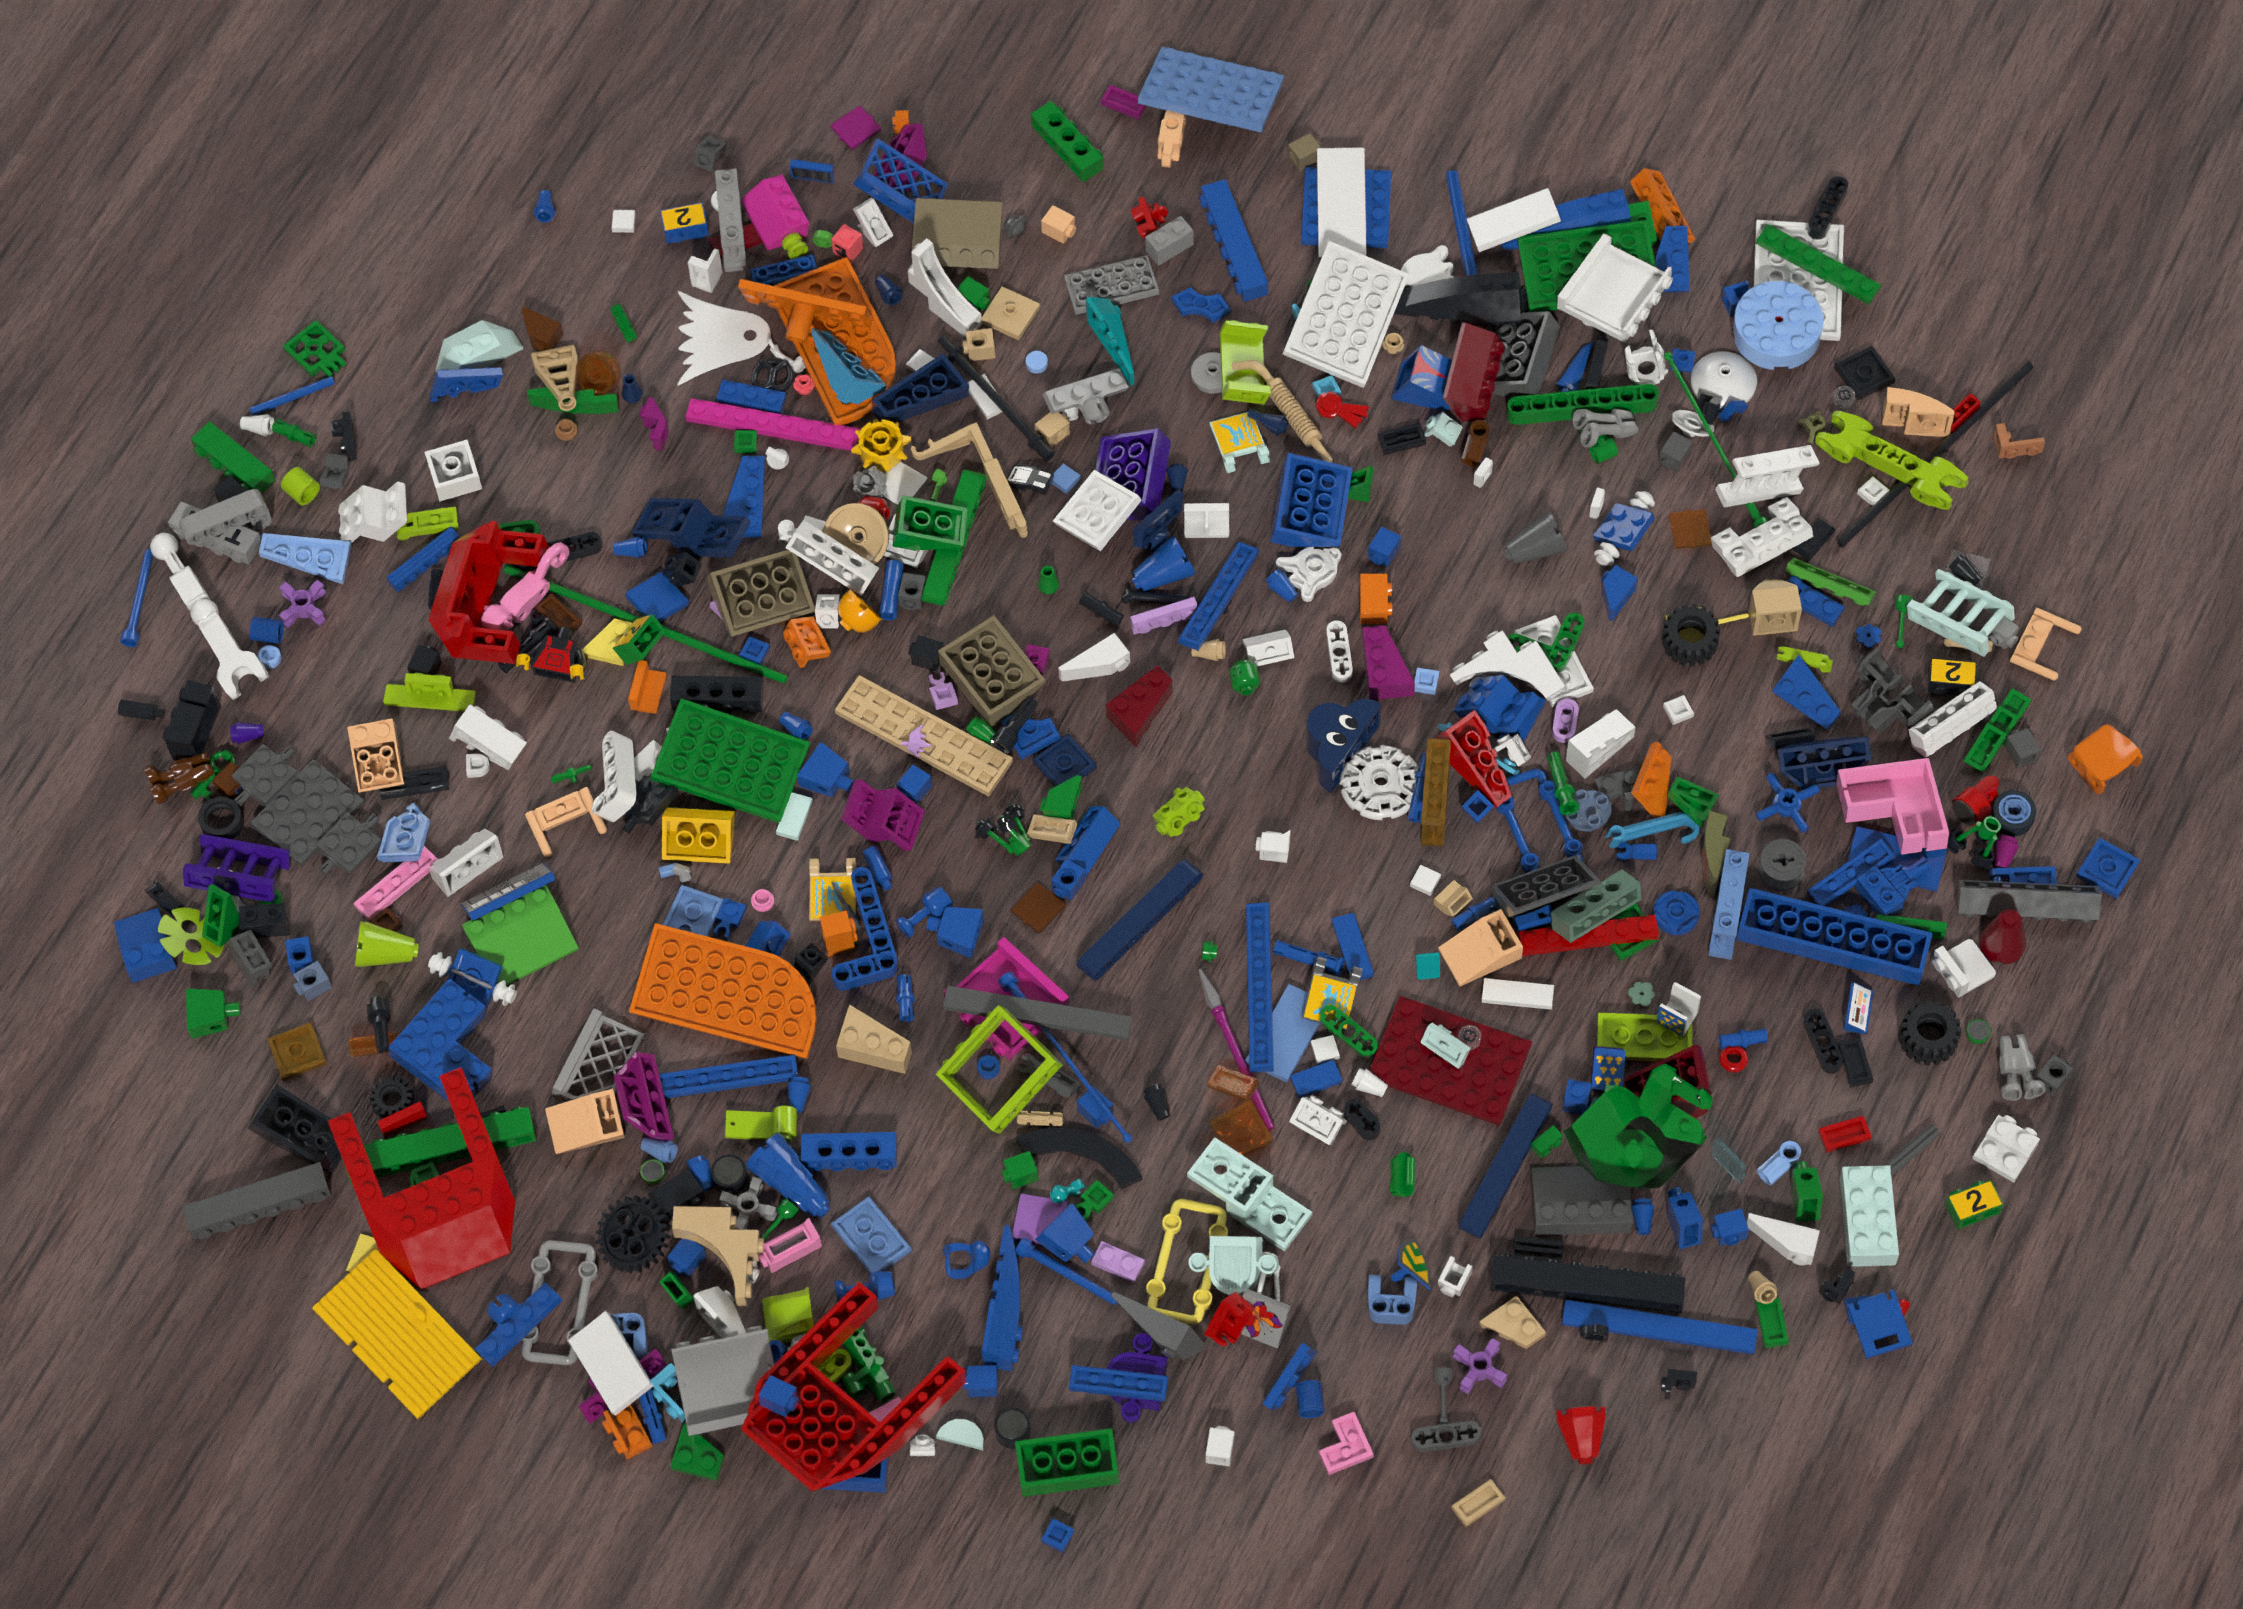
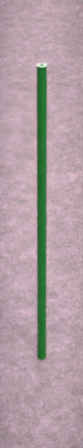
(626, 616)

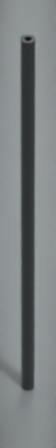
(1937, 452)

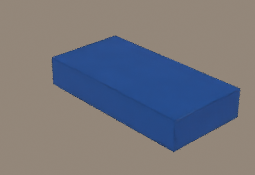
(1316, 1079)

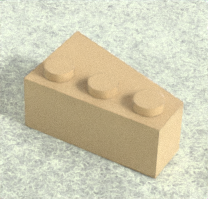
(872, 1043)

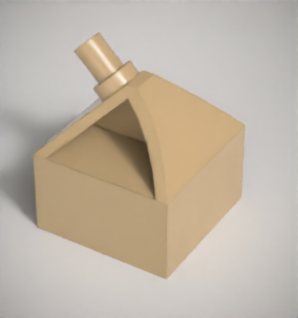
(1774, 608)

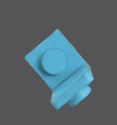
(667, 1380)

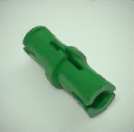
(294, 433)

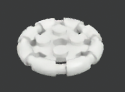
(1379, 794)

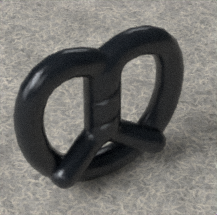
(773, 371)

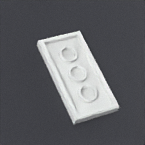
(1513, 220)
(1574, 675)
(610, 1363)

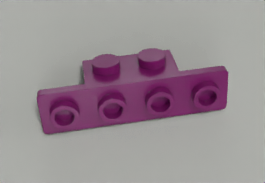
(595, 1405)

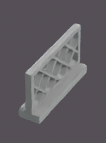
(582, 1048)

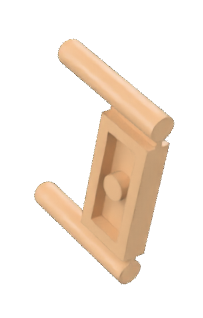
(2035, 638)
(559, 812)

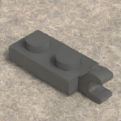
(1061, 1082)

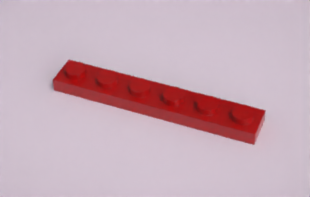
(1610, 932)

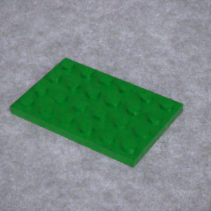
(1554, 257)
(730, 760)

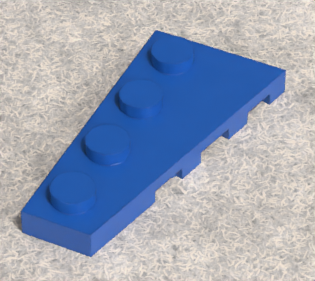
(748, 494)

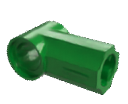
(1603, 449)

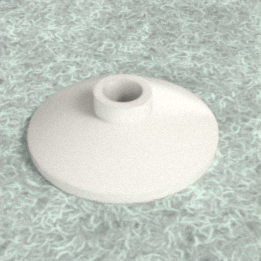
(1690, 423)

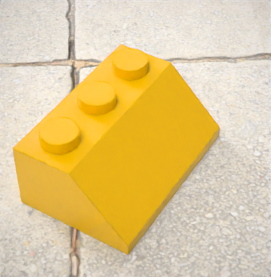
(697, 835)

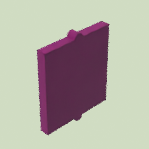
(855, 127)

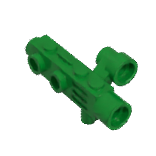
(869, 1367)

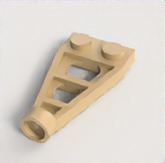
(557, 358)

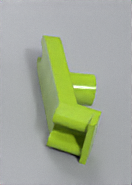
(1810, 658)

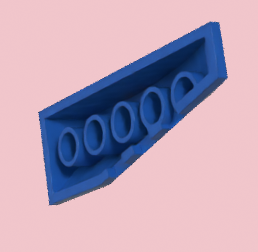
(1586, 212)
(1004, 1310)

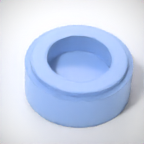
(1036, 362)
(269, 656)

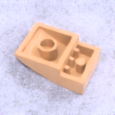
(1916, 413)

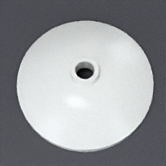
(1735, 386)

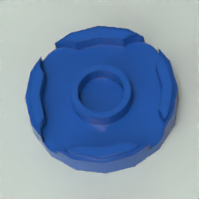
(1676, 912)

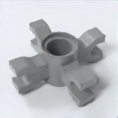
(751, 1197)

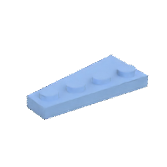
(312, 555)

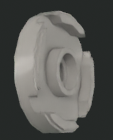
(1202, 377)

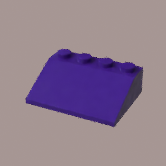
(1137, 463)

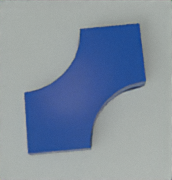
(1191, 302)

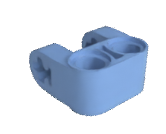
(1391, 1302)
(637, 1336)

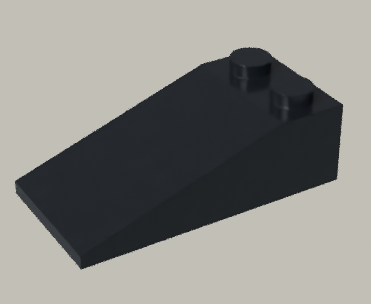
(297, 1128)

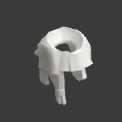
(1654, 354)

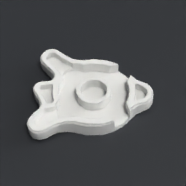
(1428, 267)
(1311, 569)

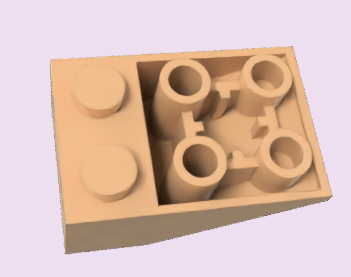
(376, 755)
(1482, 948)
(585, 1122)

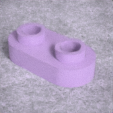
(1565, 722)

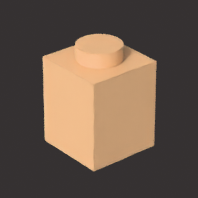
(1058, 224)

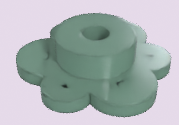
(1645, 989)

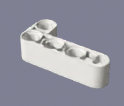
(618, 778)

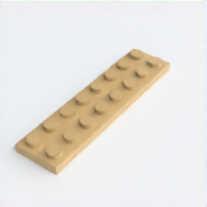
(951, 748)

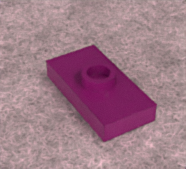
(1123, 102)

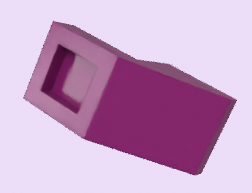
(654, 419)

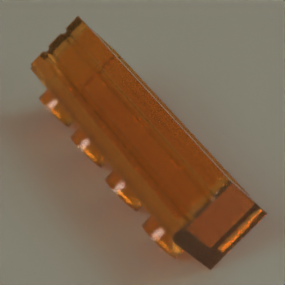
(366, 1045)

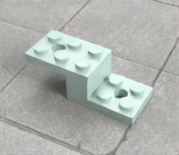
(1249, 1194)

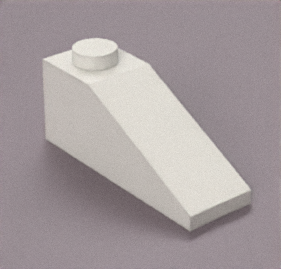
(1099, 660)
(1790, 1240)

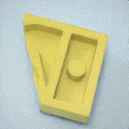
(601, 646)

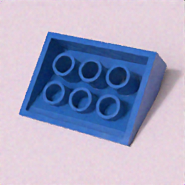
(1310, 503)

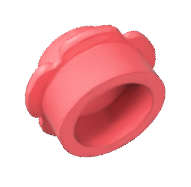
(803, 389)

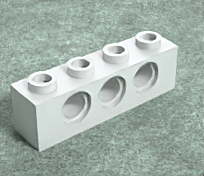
(832, 557)

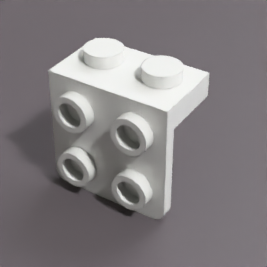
(1963, 967)

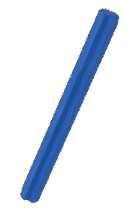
(1461, 223)

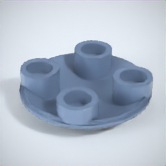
(1592, 812)

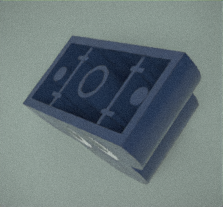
(1338, 734)

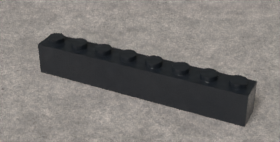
(1587, 1283)

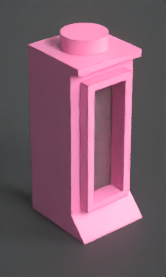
(790, 1246)

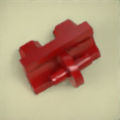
(1145, 211)

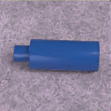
(878, 867)

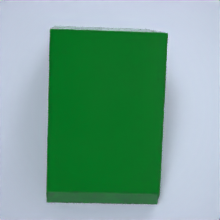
(1361, 484)

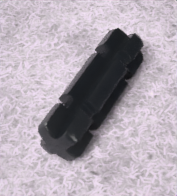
(436, 575)

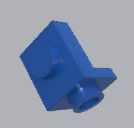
(1683, 360)

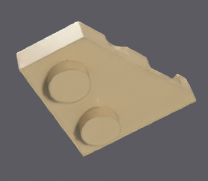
(1514, 1323)

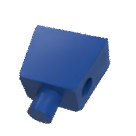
(825, 772)
(958, 929)
(1684, 1218)
(1068, 1236)

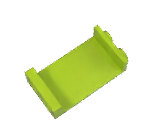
(1242, 343)

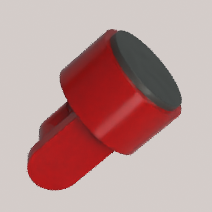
(1976, 802)

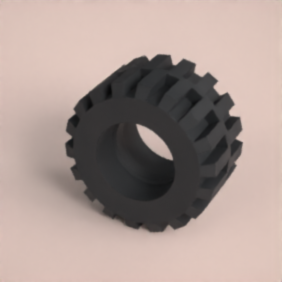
(1691, 651)
(1934, 1016)

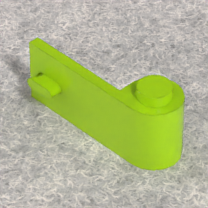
(762, 1124)

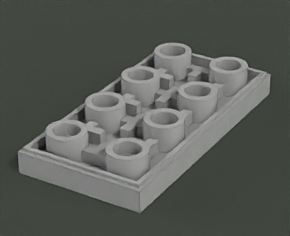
(1117, 282)

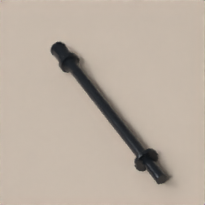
(1035, 441)

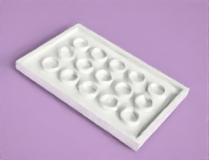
(1774, 268)
(1345, 314)

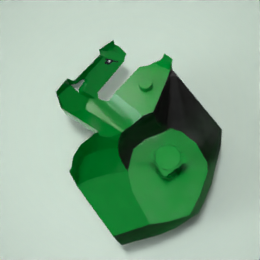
(1651, 1118)

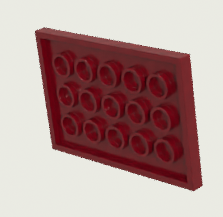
(1477, 1088)

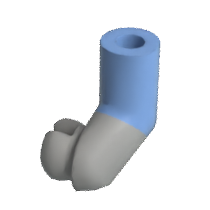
(676, 869)

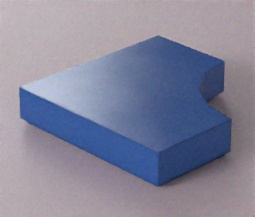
(1034, 735)

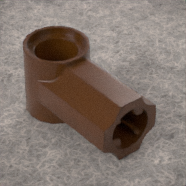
(1475, 444)

